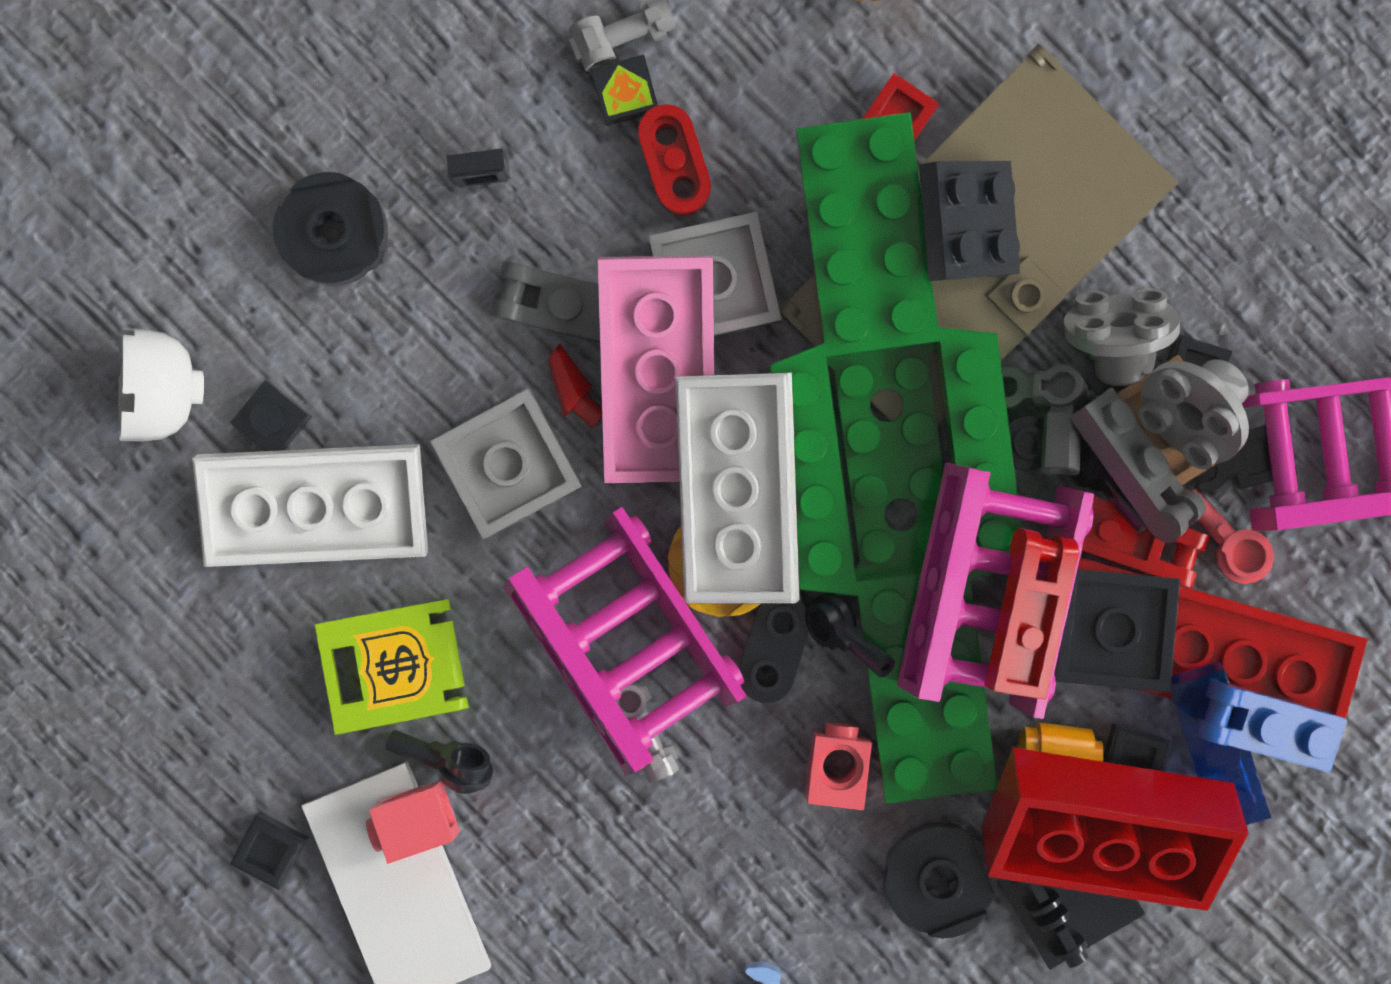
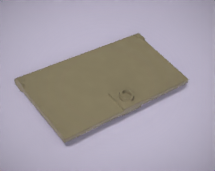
(1074, 200)

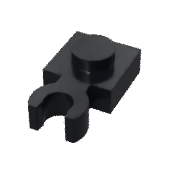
(1249, 465)

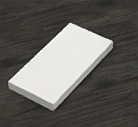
(737, 488)
(310, 505)
(401, 912)

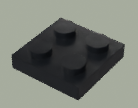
(969, 219)
(1119, 631)

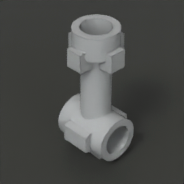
(594, 43)
(633, 704)

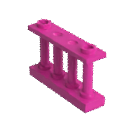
(1340, 499)
(952, 556)
(600, 690)

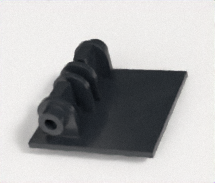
(1067, 920)

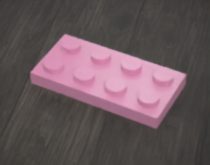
(651, 331)

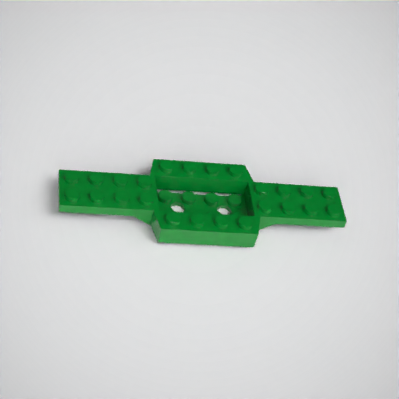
(875, 337)

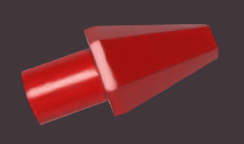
(572, 388)

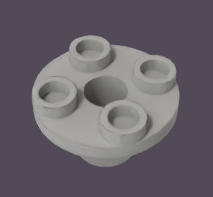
(1122, 332)
(1197, 409)

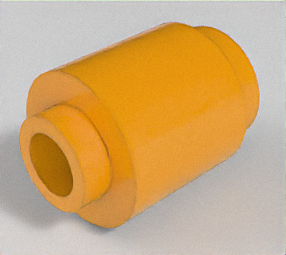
(1061, 740)

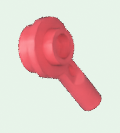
(1241, 554)

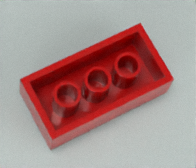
(1112, 829)

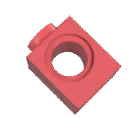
(842, 791)
(412, 822)

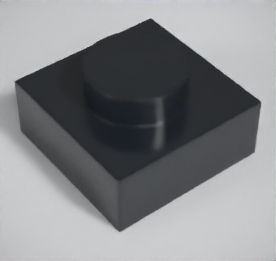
(271, 418)

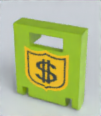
(400, 666)

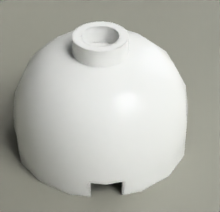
(154, 385)

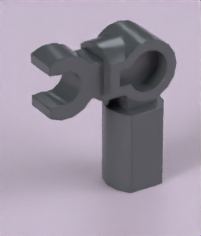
(1064, 394)

